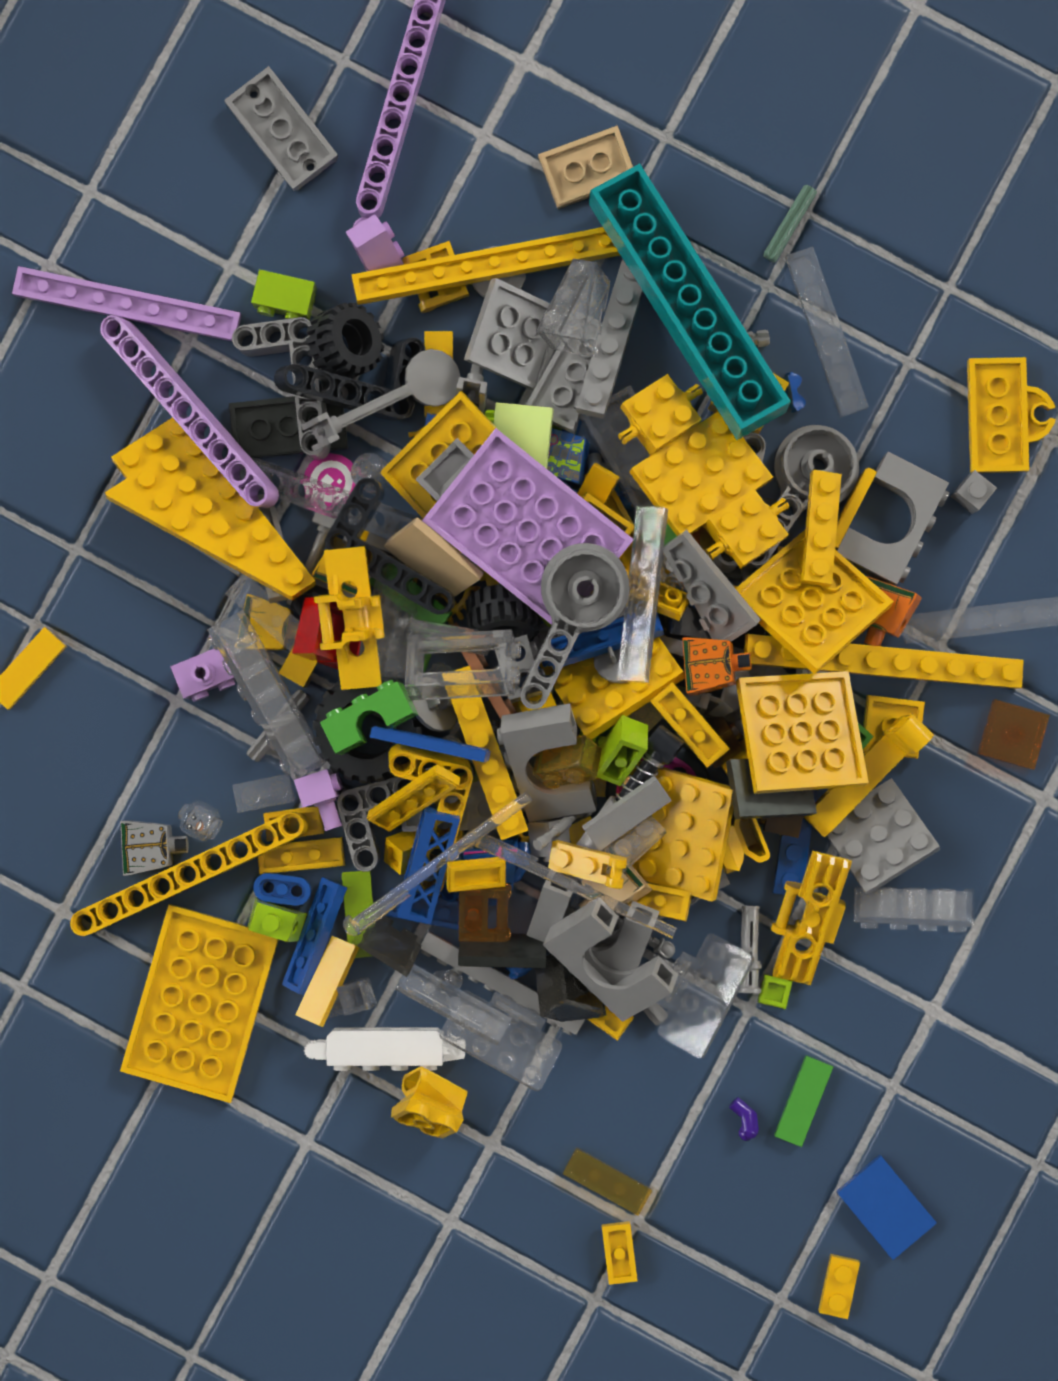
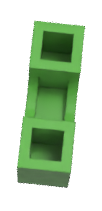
(345, 726)

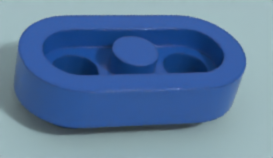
(282, 889)

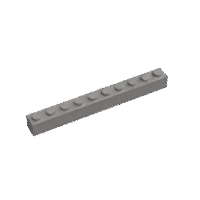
(492, 978)

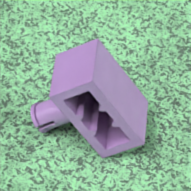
(374, 244)
(202, 674)
(321, 791)

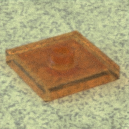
(1013, 734)

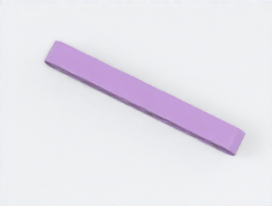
(399, 110)
(200, 417)

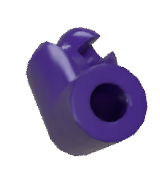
(748, 1119)

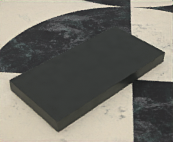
(271, 427)

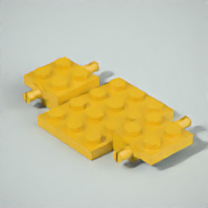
(701, 473)

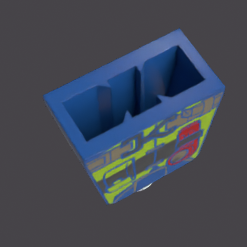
(568, 456)

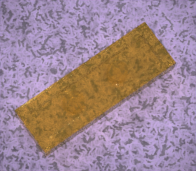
(607, 1181)

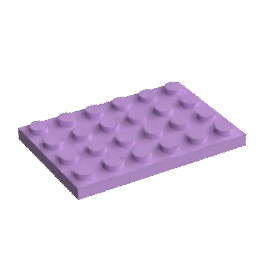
(515, 517)

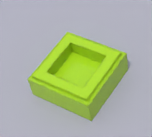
(774, 991)

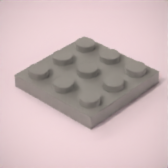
(507, 335)
(882, 837)

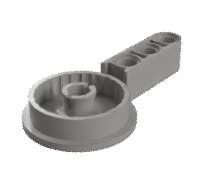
(795, 463)
(573, 612)

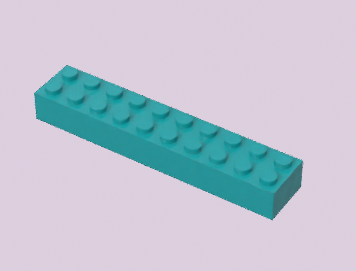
(688, 302)

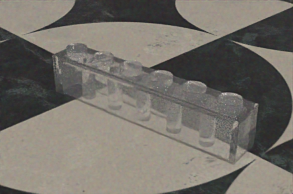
(267, 694)

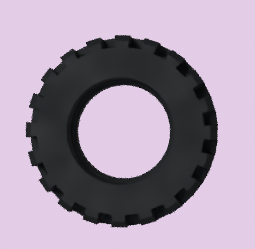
(353, 764)

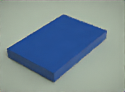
(886, 1207)

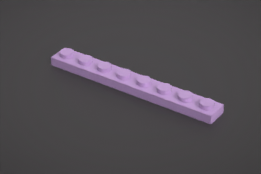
(125, 303)

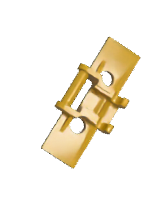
(361, 618)
(819, 920)

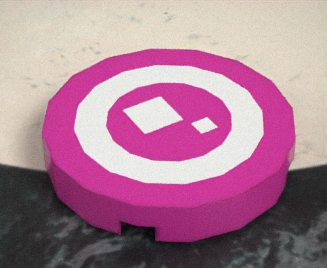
(332, 470)

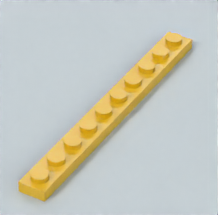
(481, 265)
(898, 663)

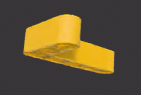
(901, 738)
(414, 768)

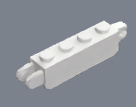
(383, 1047)

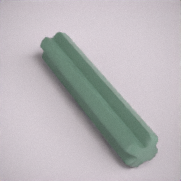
(789, 223)

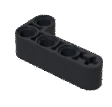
(691, 627)

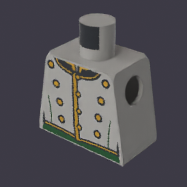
(149, 846)

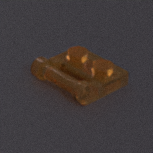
(474, 915)

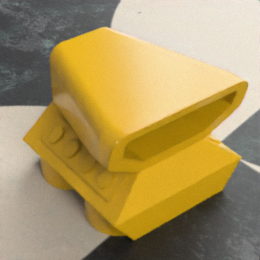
(744, 839)
(430, 1103)

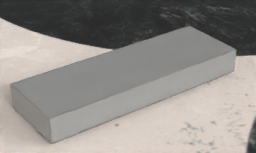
(626, 813)

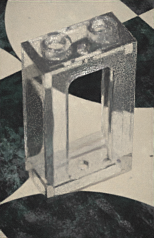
(462, 683)

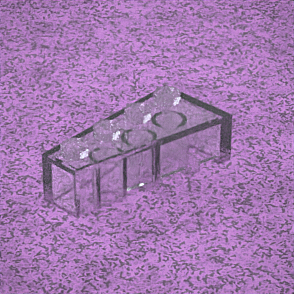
(915, 907)

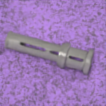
(749, 943)

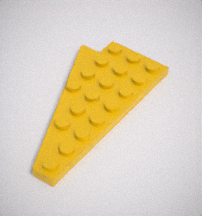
(189, 498)

